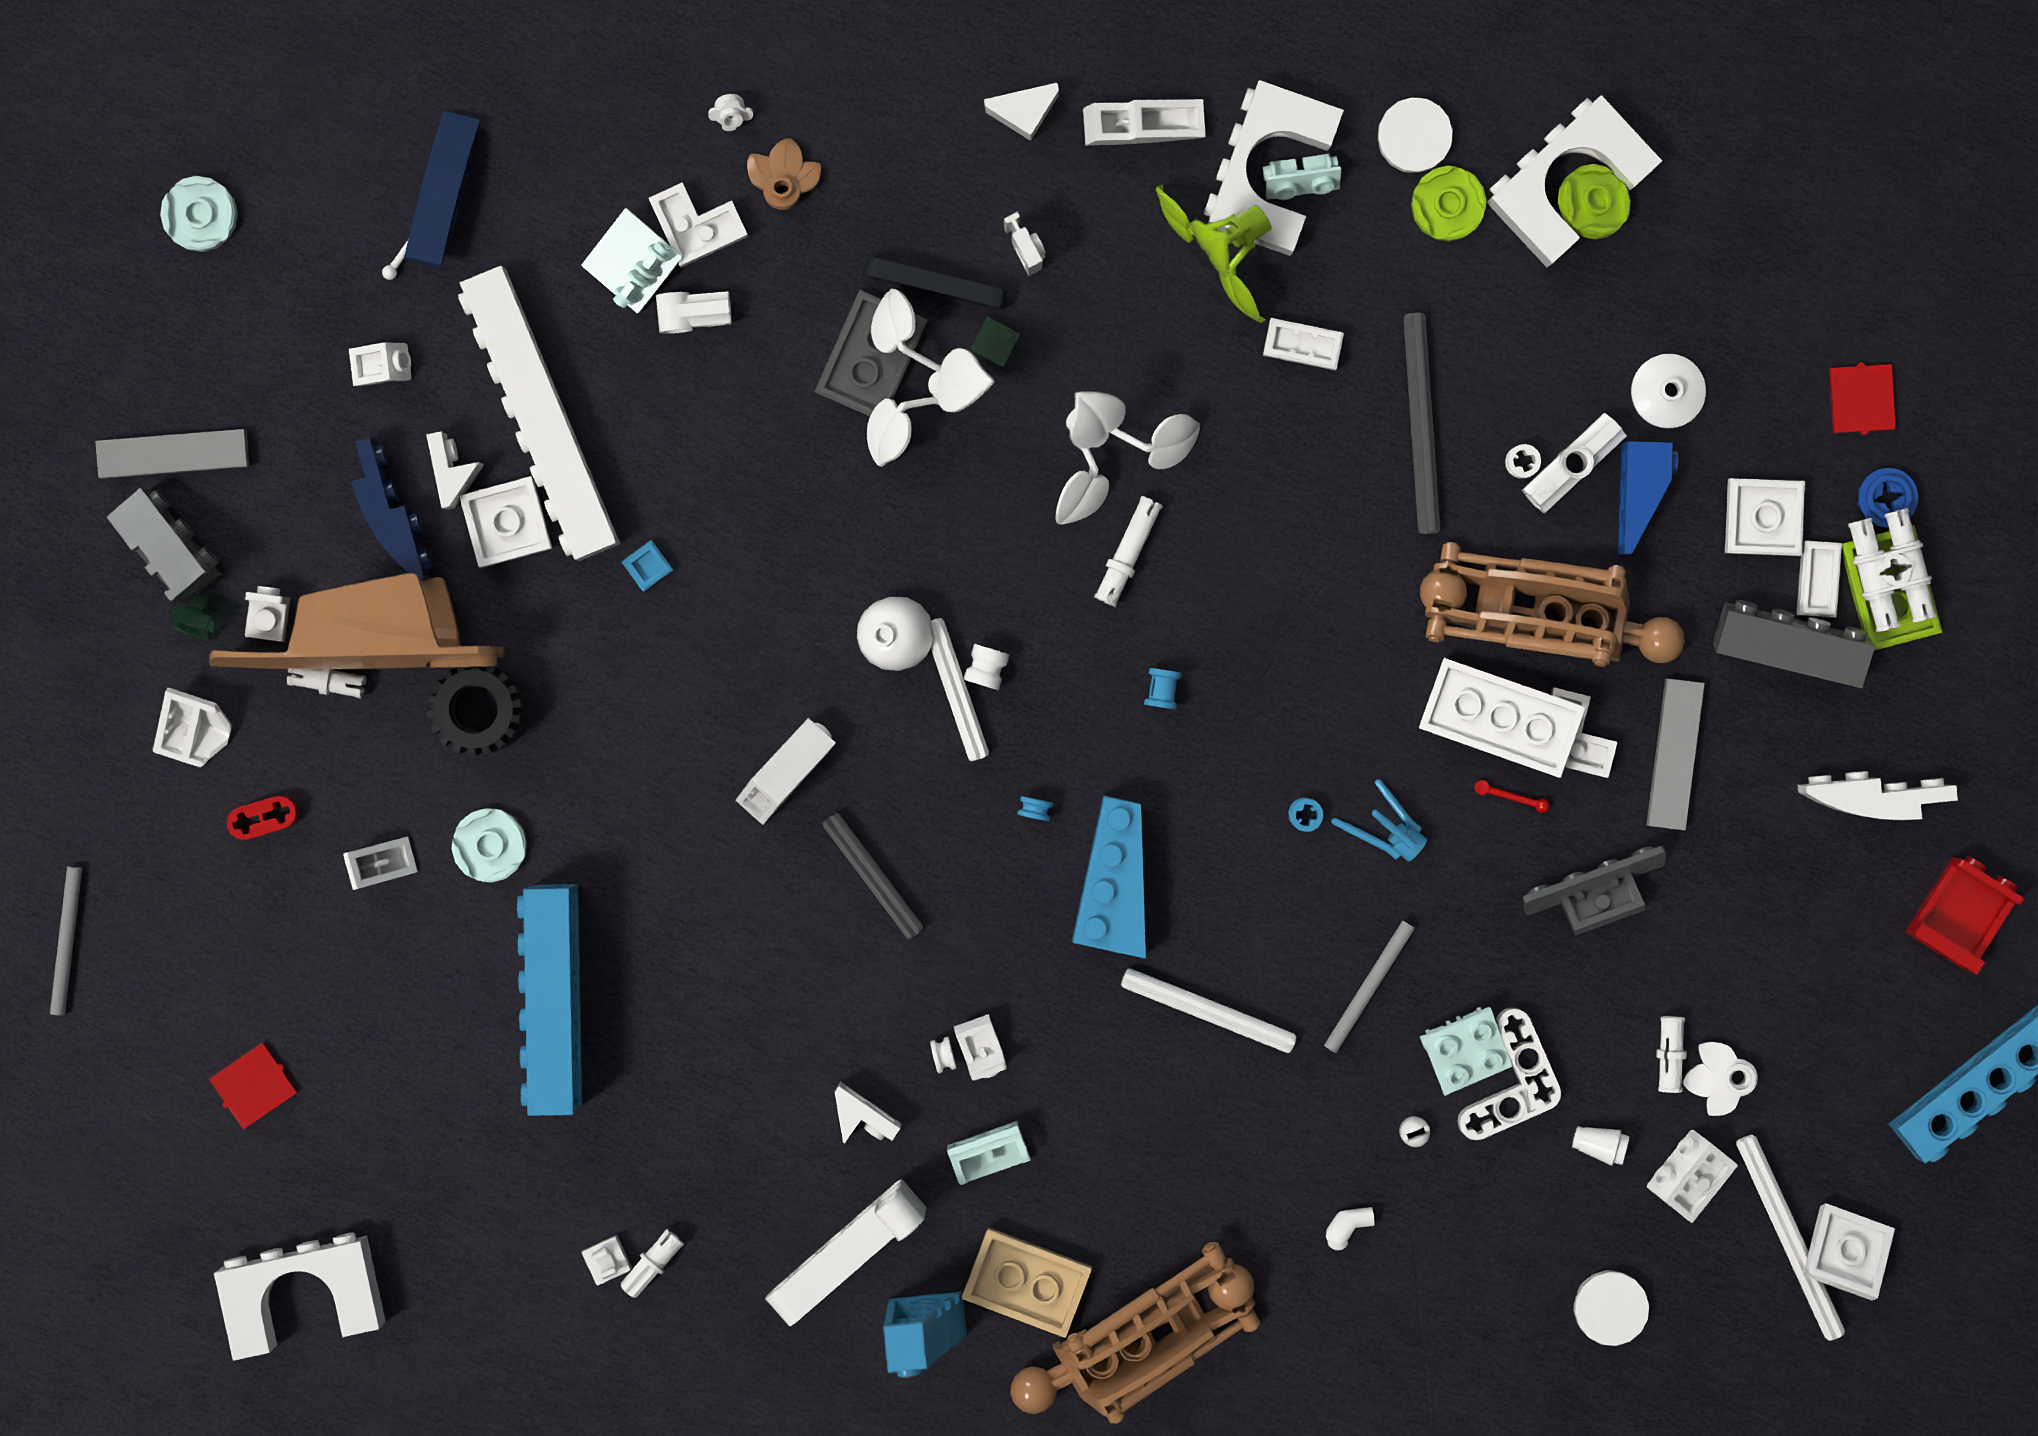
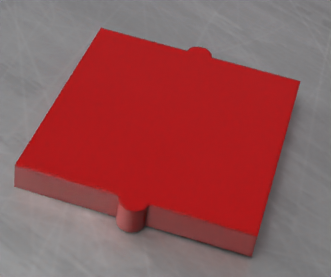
(1862, 398)
(253, 1085)

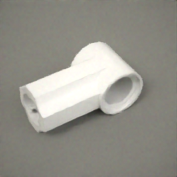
(682, 312)

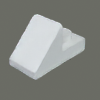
(450, 480)
(854, 1108)

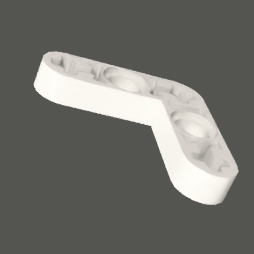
(1522, 1091)

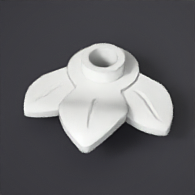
(1714, 1078)

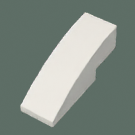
(1143, 121)

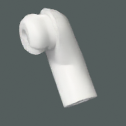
(1344, 1225)

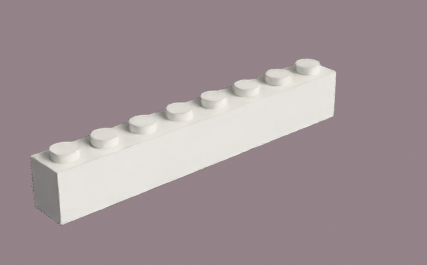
(539, 413)

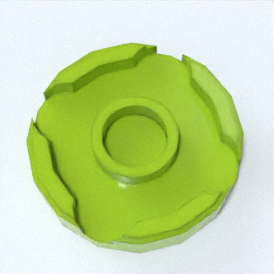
(1594, 201)
(1448, 203)

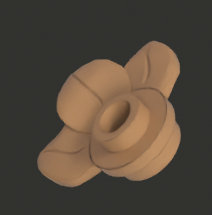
(786, 169)

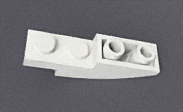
(1865, 797)

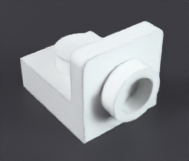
(380, 363)
(267, 614)

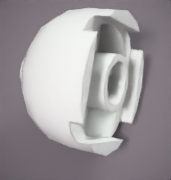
(895, 633)

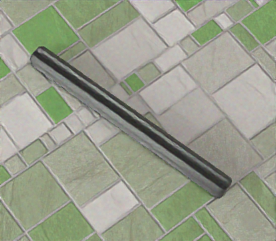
(1421, 423)

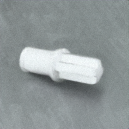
(651, 1263)

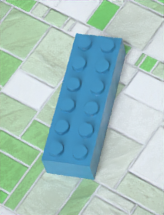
(551, 999)

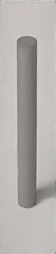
(66, 940)
(1369, 986)

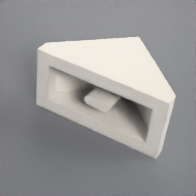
(1023, 109)
(380, 863)

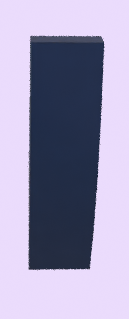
(442, 189)

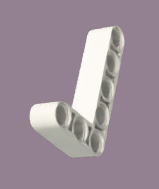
(889, 1216)

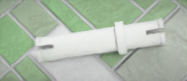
(1128, 551)

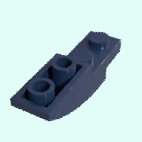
(393, 527)

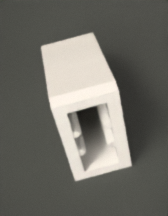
(786, 770)

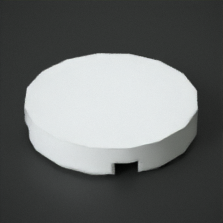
(1414, 135)
(1611, 1307)

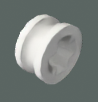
(1527, 451)
(943, 1054)

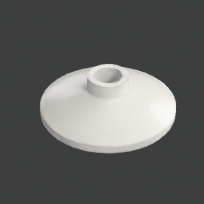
(1650, 396)

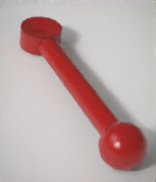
(1482, 787)

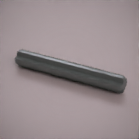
(872, 875)

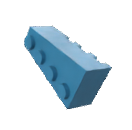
(1113, 888)
(922, 1330)

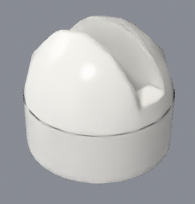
(1413, 1124)

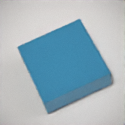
(647, 566)

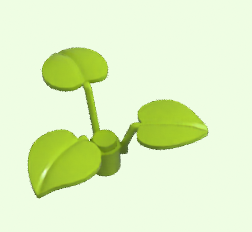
(1242, 231)

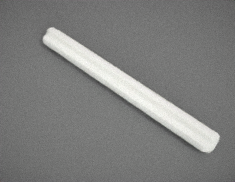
(1789, 1235)

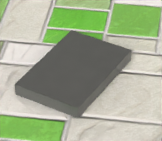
(858, 371)

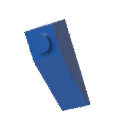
(1643, 481)

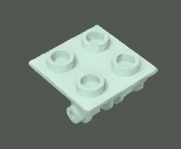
(631, 261)
(1466, 1050)

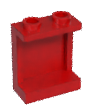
(1964, 913)

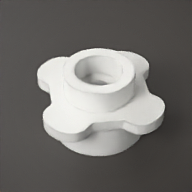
(730, 112)

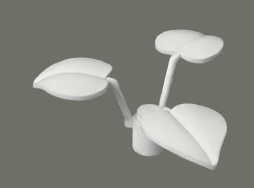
(953, 385)
(1090, 425)

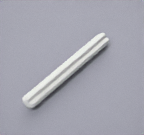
(1208, 1010)

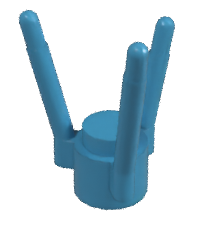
(1404, 839)

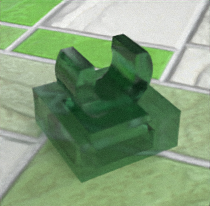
(194, 619)

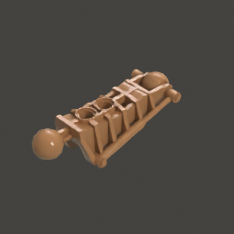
(1555, 588)
(1118, 1373)

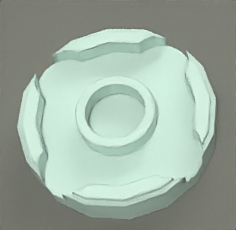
(199, 213)
(489, 845)

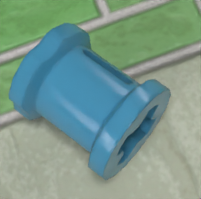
(1162, 688)

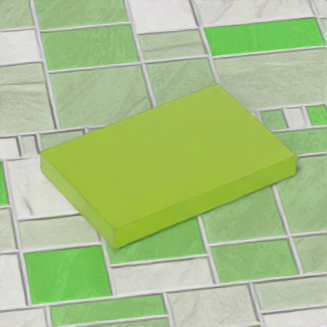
(1908, 629)

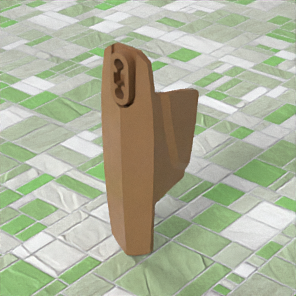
(370, 627)

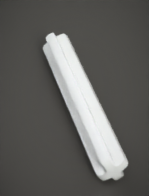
(957, 692)

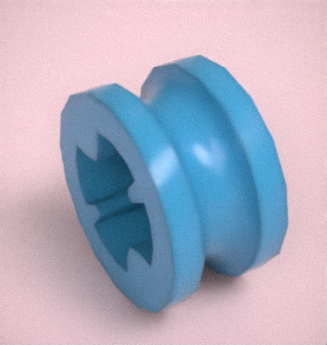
(1298, 805)
(1035, 808)

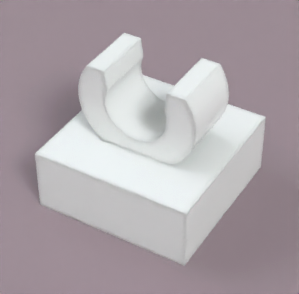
(606, 1260)

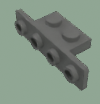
(1598, 895)

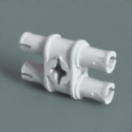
(1872, 561)

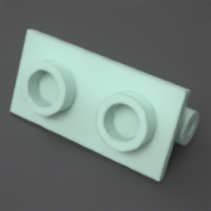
(1318, 177)

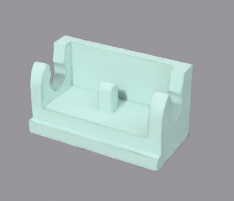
(988, 1152)

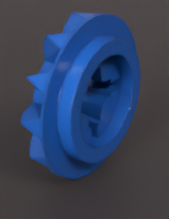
(1895, 482)

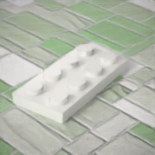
(1502, 718)

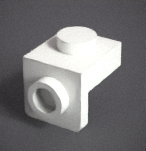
(980, 1047)

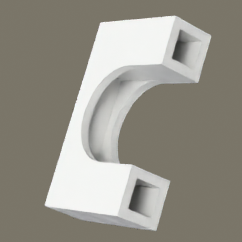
(1269, 115)
(1594, 132)
(342, 1265)

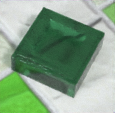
(995, 342)

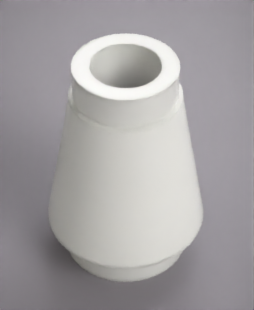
(1602, 1144)

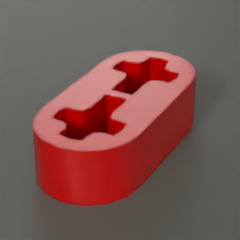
(264, 826)

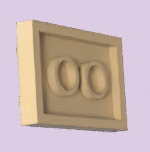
(1026, 1282)

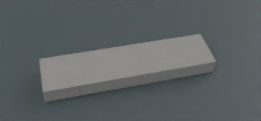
(172, 453)
(1675, 754)

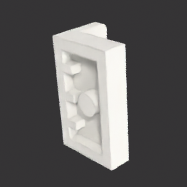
(1691, 1175)

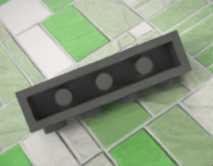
(1794, 644)

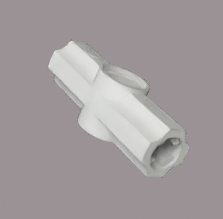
(1591, 447)

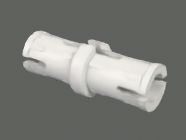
(328, 681)
(1671, 1054)

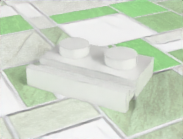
(1026, 246)

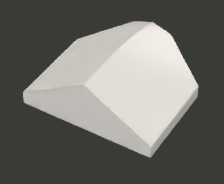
(190, 728)

